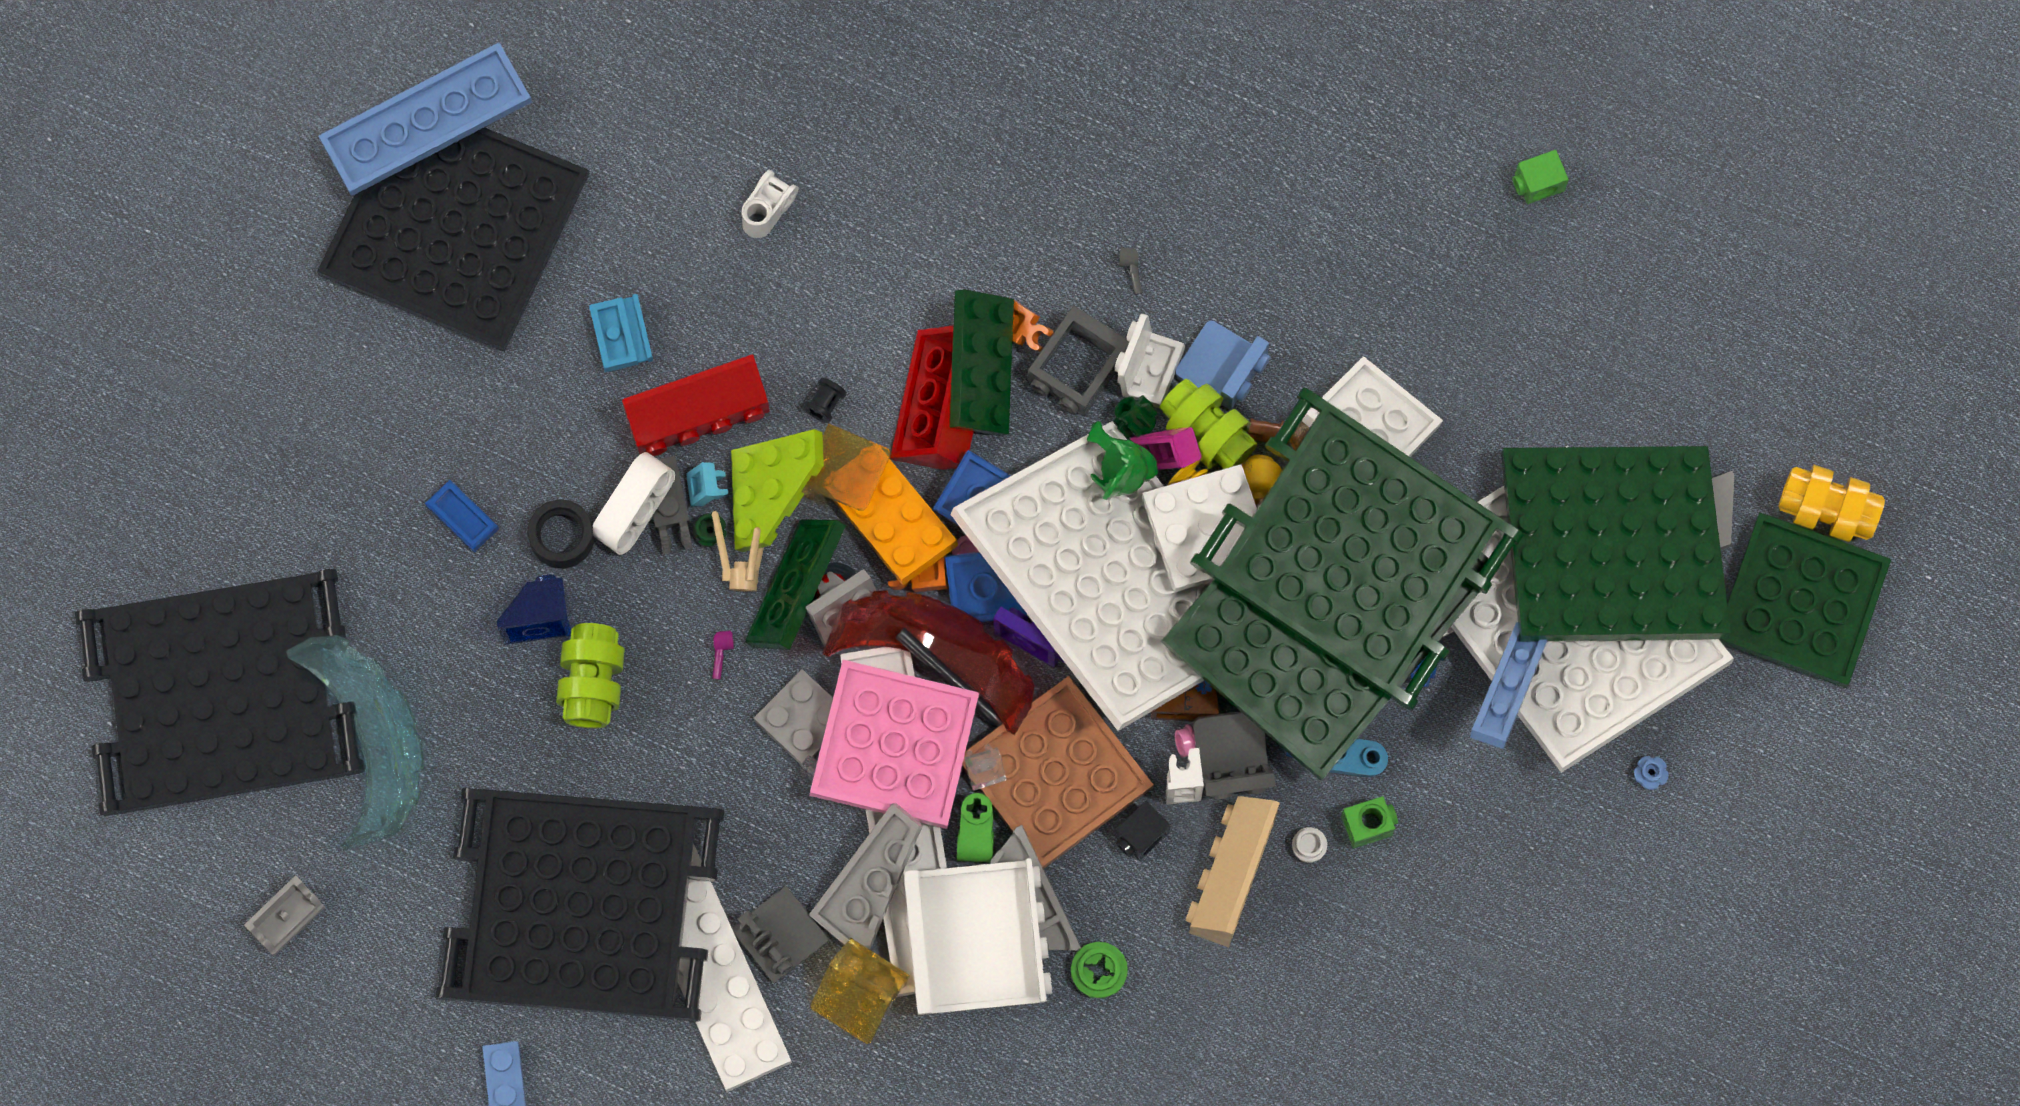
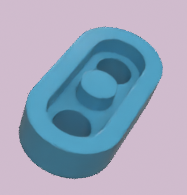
(1355, 761)

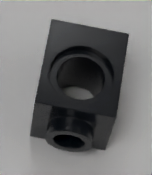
(1141, 831)

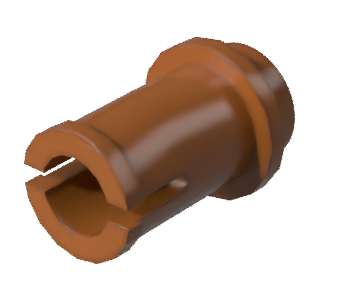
(1263, 430)

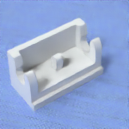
(1184, 784)

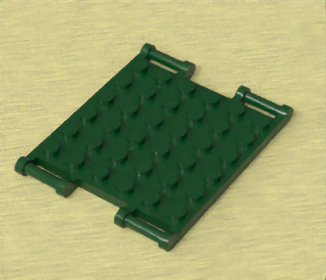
(1357, 548)

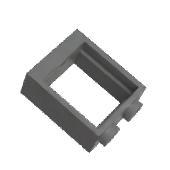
(1095, 333)

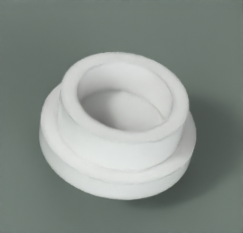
(1309, 845)

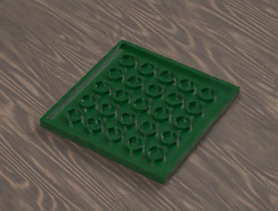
(1615, 543)

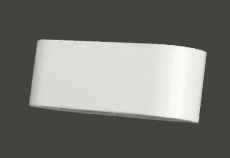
(633, 503)

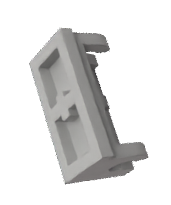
(284, 915)

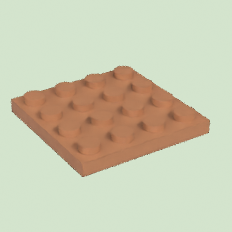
(1061, 772)

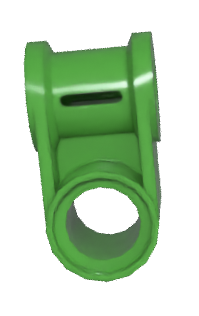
(976, 835)

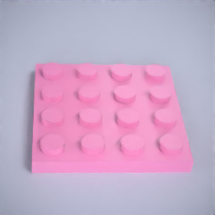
(894, 743)

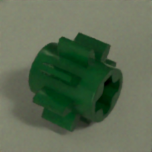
(1135, 416)

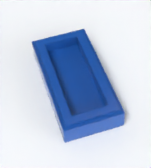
(462, 516)

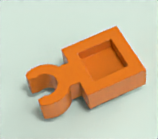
(1026, 329)
(930, 579)

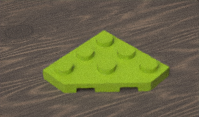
(770, 483)

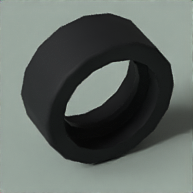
(552, 509)

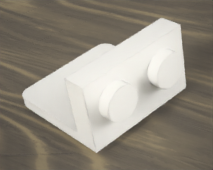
(1147, 363)

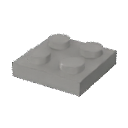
(797, 717)

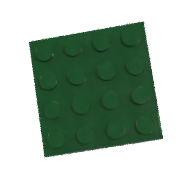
(1804, 599)

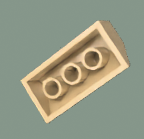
(1233, 869)

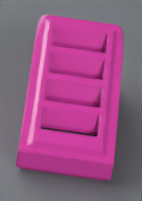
(1172, 447)

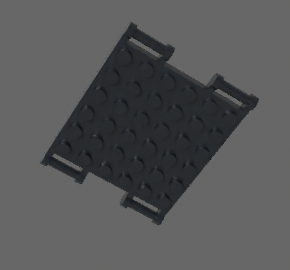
(213, 698)
(580, 904)

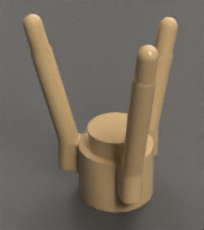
(744, 574)

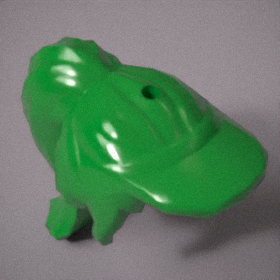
(1123, 465)

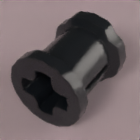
(825, 400)

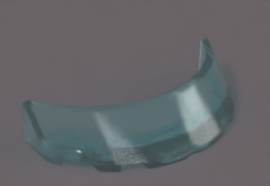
(384, 731)

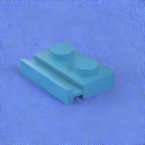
(621, 333)

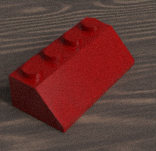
(696, 406)
(924, 418)

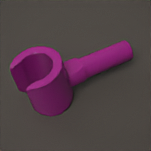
(722, 641)

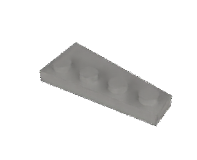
(867, 883)

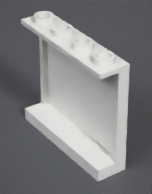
(976, 937)

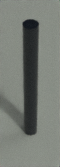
(945, 673)

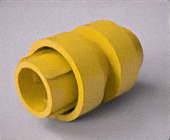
(1848, 509)

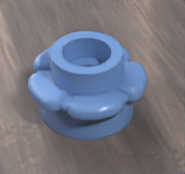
(1651, 781)

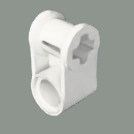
(770, 199)

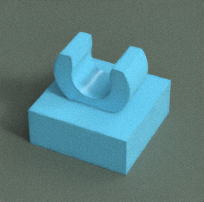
(703, 484)

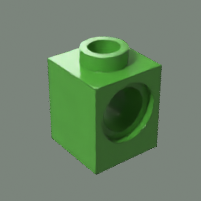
(1540, 177)
(1361, 835)

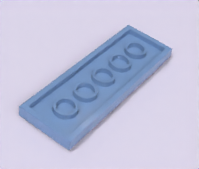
(425, 119)

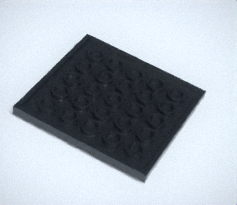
(459, 234)

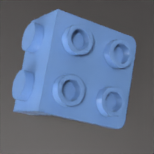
(1224, 362)

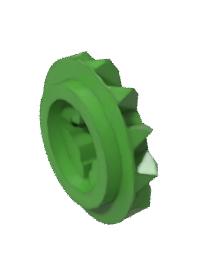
(1090, 956)

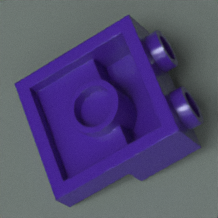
(1015, 629)

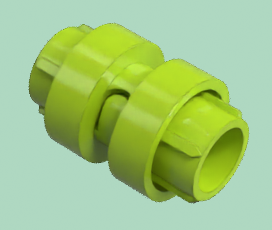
(1219, 435)
(592, 659)

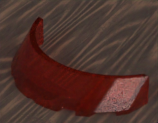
(947, 633)

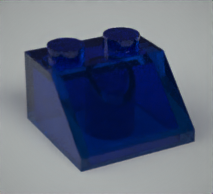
(537, 612)

